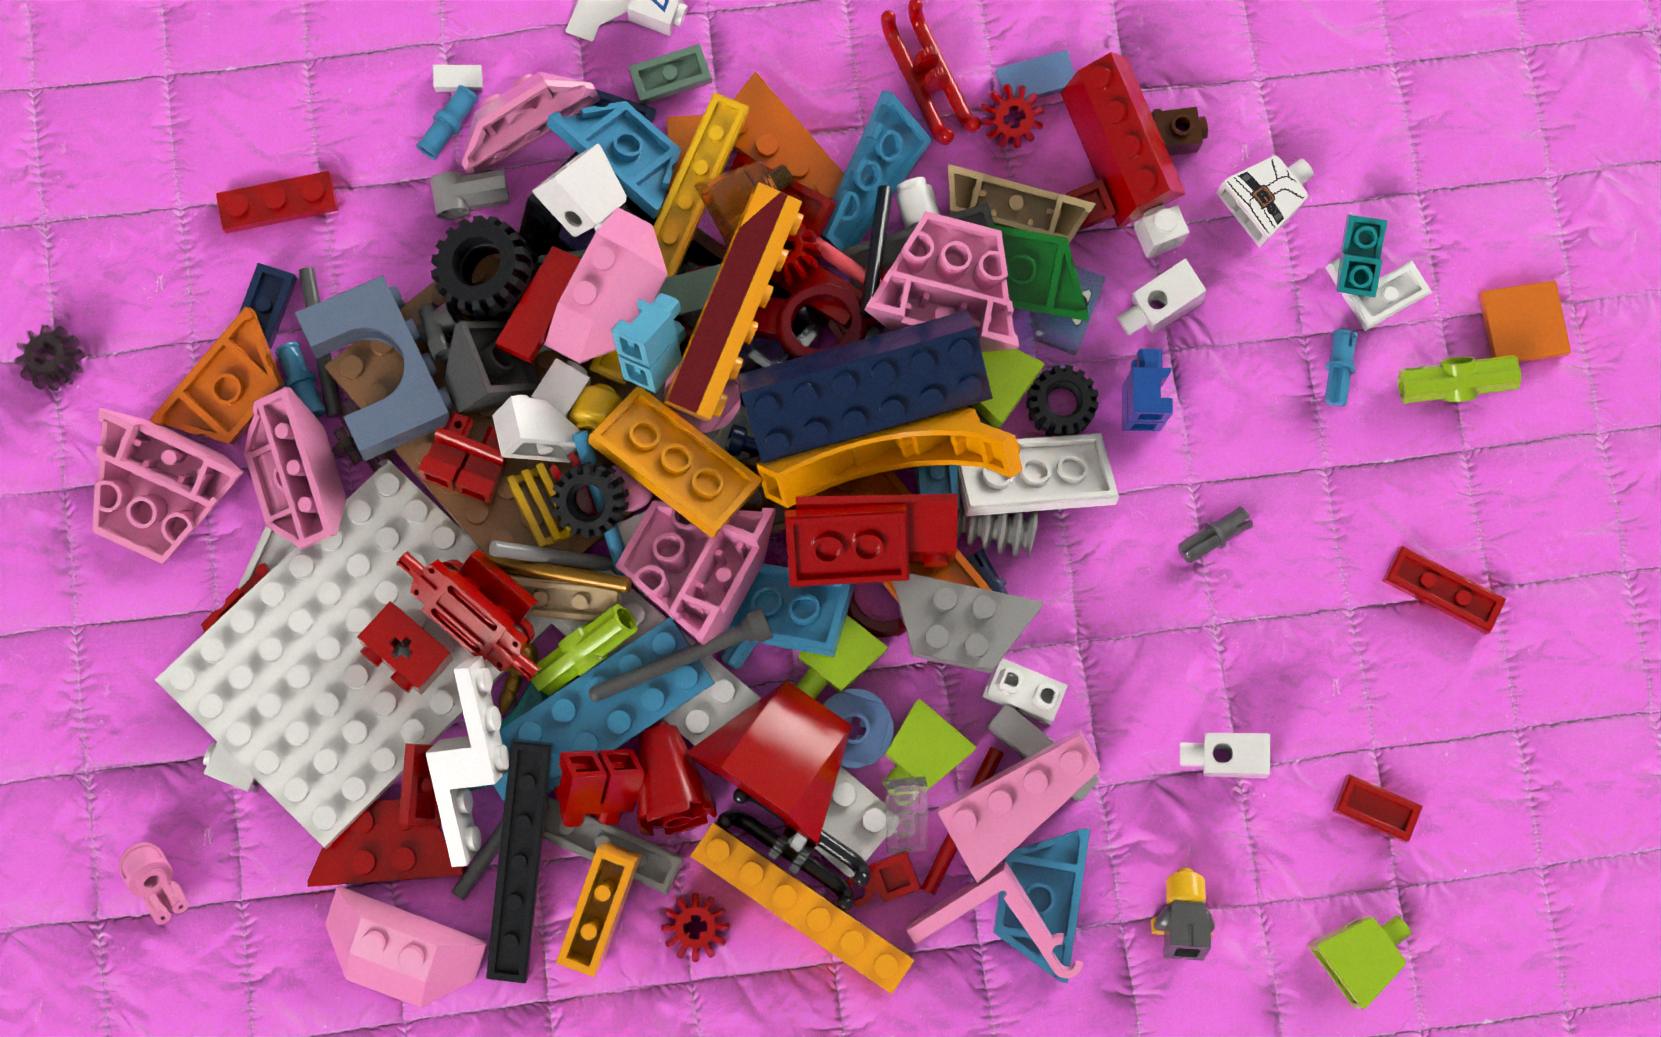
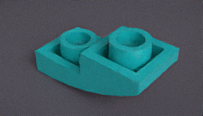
(1361, 255)

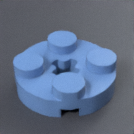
(873, 716)

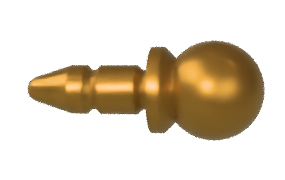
(514, 680)

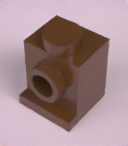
(1178, 141)

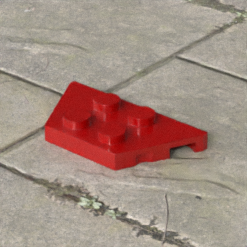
(383, 850)

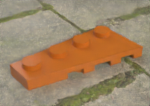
(778, 138)

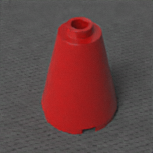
(672, 788)

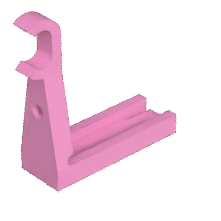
(976, 893)

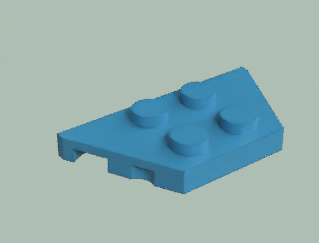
(634, 147)
(1053, 880)

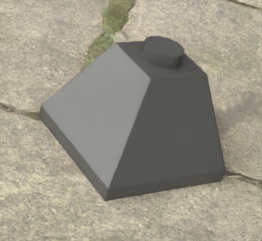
(480, 373)

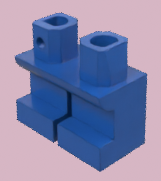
(1141, 393)

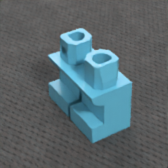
(650, 343)

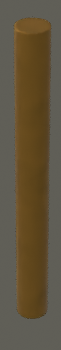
(564, 574)

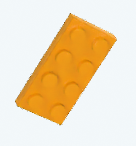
(675, 461)

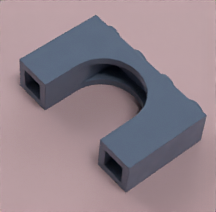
(374, 314)

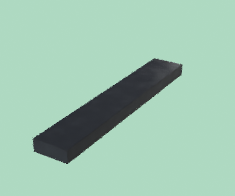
(519, 860)

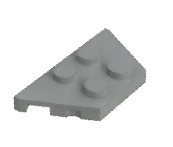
(961, 622)

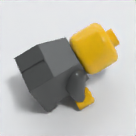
(1185, 920)

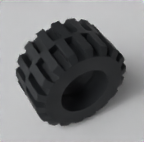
(462, 253)

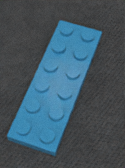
(579, 724)

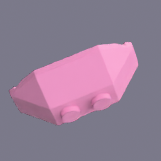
(520, 117)
(609, 280)
(294, 470)
(400, 950)

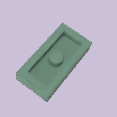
(670, 74)

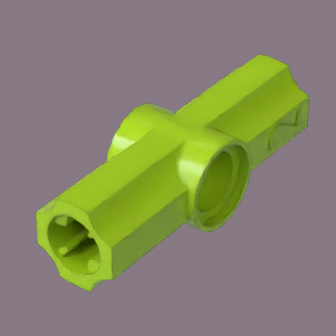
(1459, 379)
(584, 649)

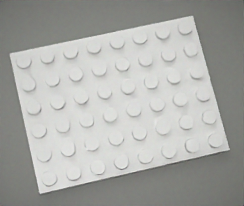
(286, 671)

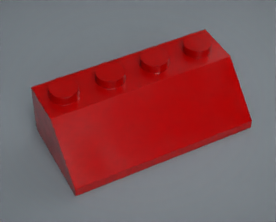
(1121, 138)
(929, 521)

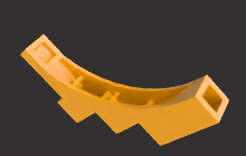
(941, 439)

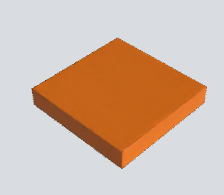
(1525, 322)

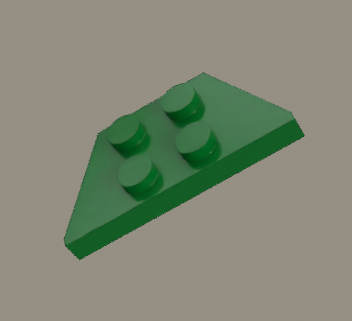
(1042, 274)

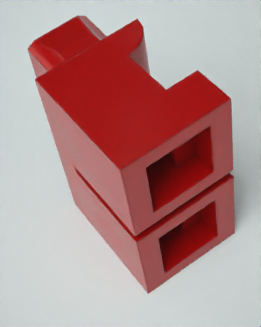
(463, 462)
(598, 785)

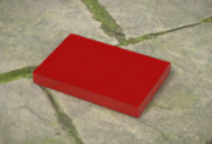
(847, 545)

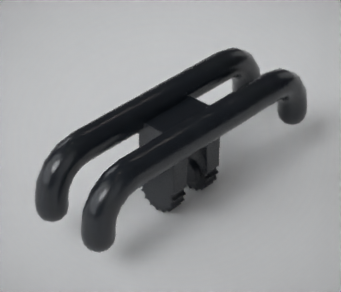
(799, 850)

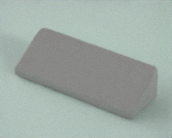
(1027, 740)

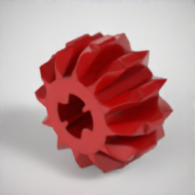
(1022, 123)
(800, 259)
(686, 917)

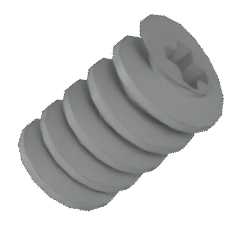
(1000, 528)

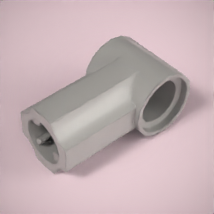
(459, 194)

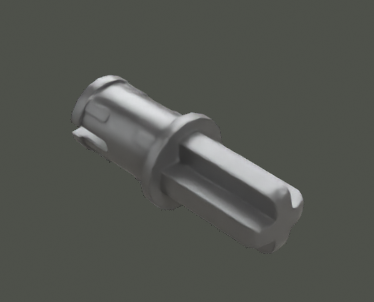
(1215, 535)

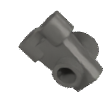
(438, 328)

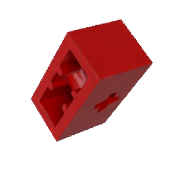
(393, 628)

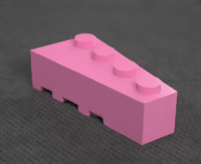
(1012, 804)

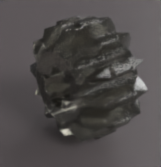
(50, 372)

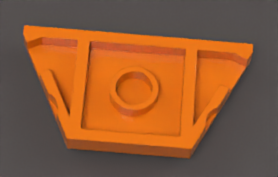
(224, 384)

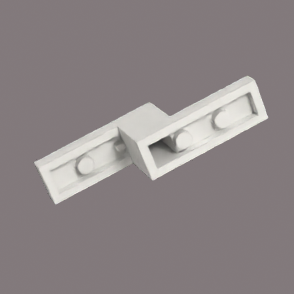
(468, 761)

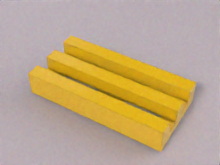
(528, 477)

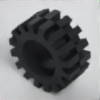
(1075, 383)
(567, 506)

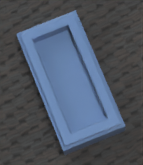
(1040, 75)

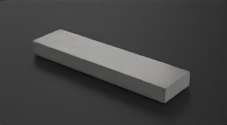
(656, 866)

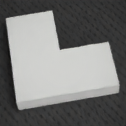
(1394, 293)

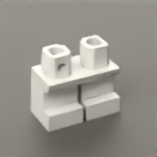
(1020, 687)

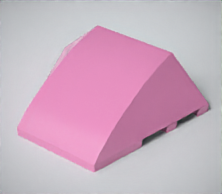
(945, 271)
(154, 484)
(690, 573)

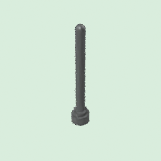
(752, 628)

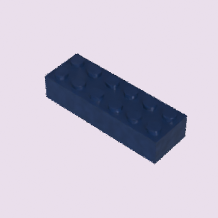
(865, 386)

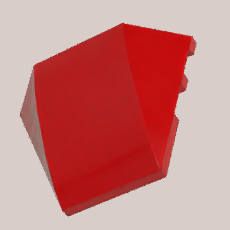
(781, 755)

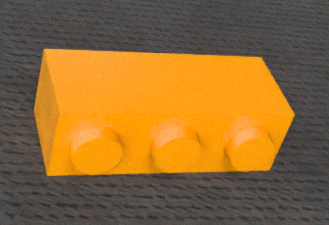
(598, 908)

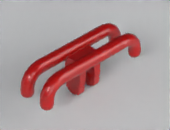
(927, 73)

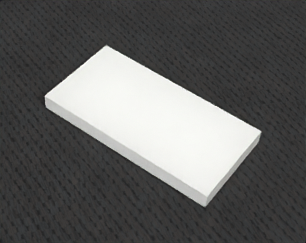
(1055, 475)

